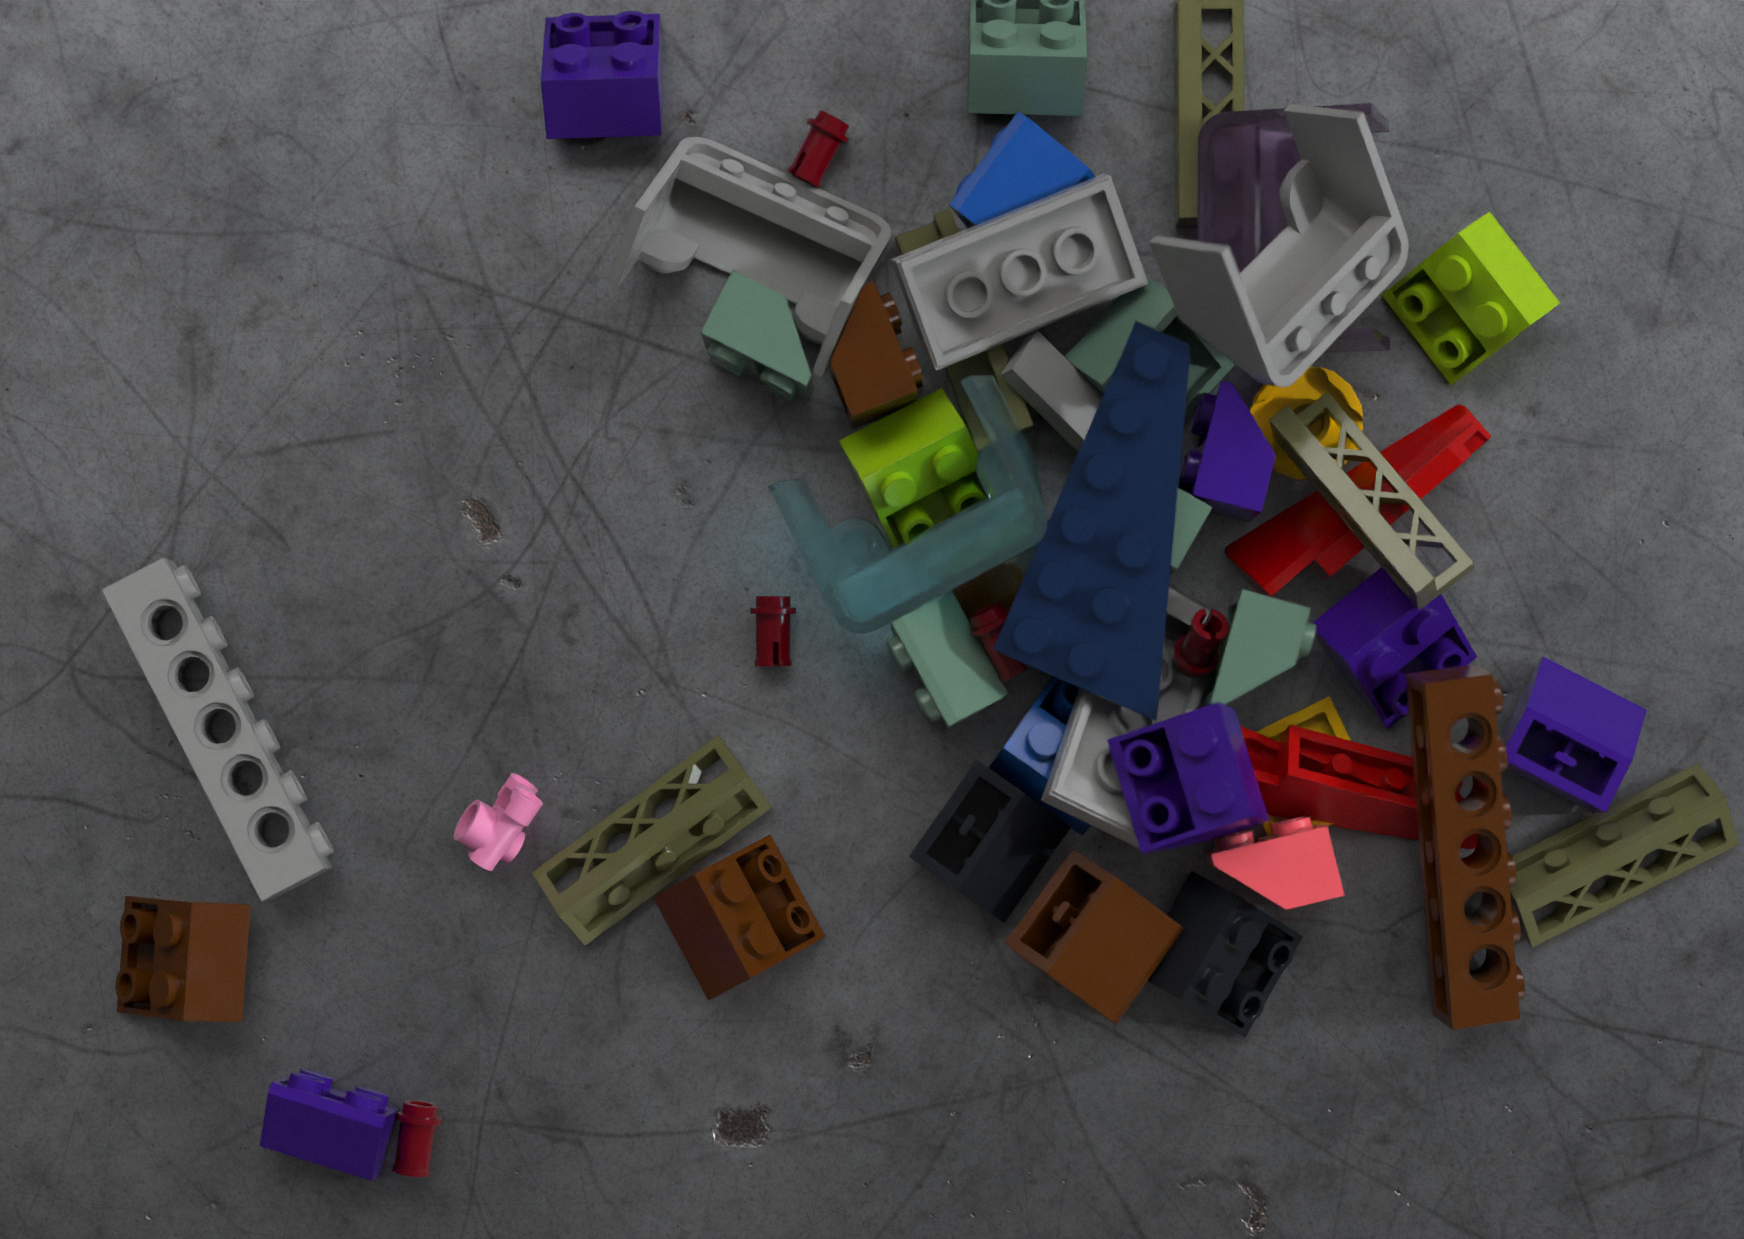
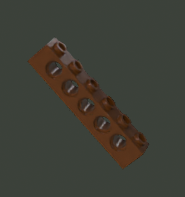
(1434, 706)

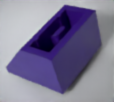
(602, 75)
(1231, 457)
(1381, 637)
(1572, 736)
(1188, 779)
(327, 1124)

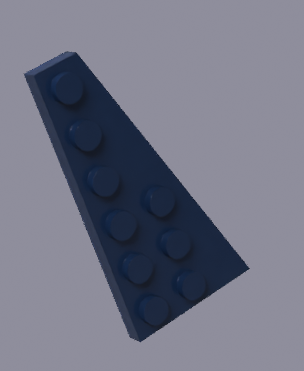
(1102, 571)

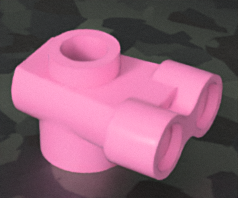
(496, 830)

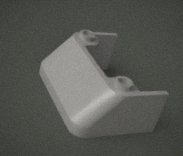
(762, 225)
(1315, 274)

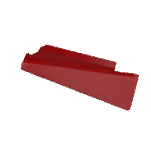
(1318, 537)
(1337, 782)

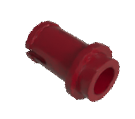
(818, 148)
(988, 625)
(773, 630)
(1197, 650)
(416, 1138)

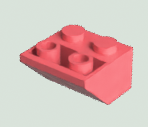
(1285, 868)

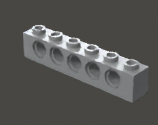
(137, 606)

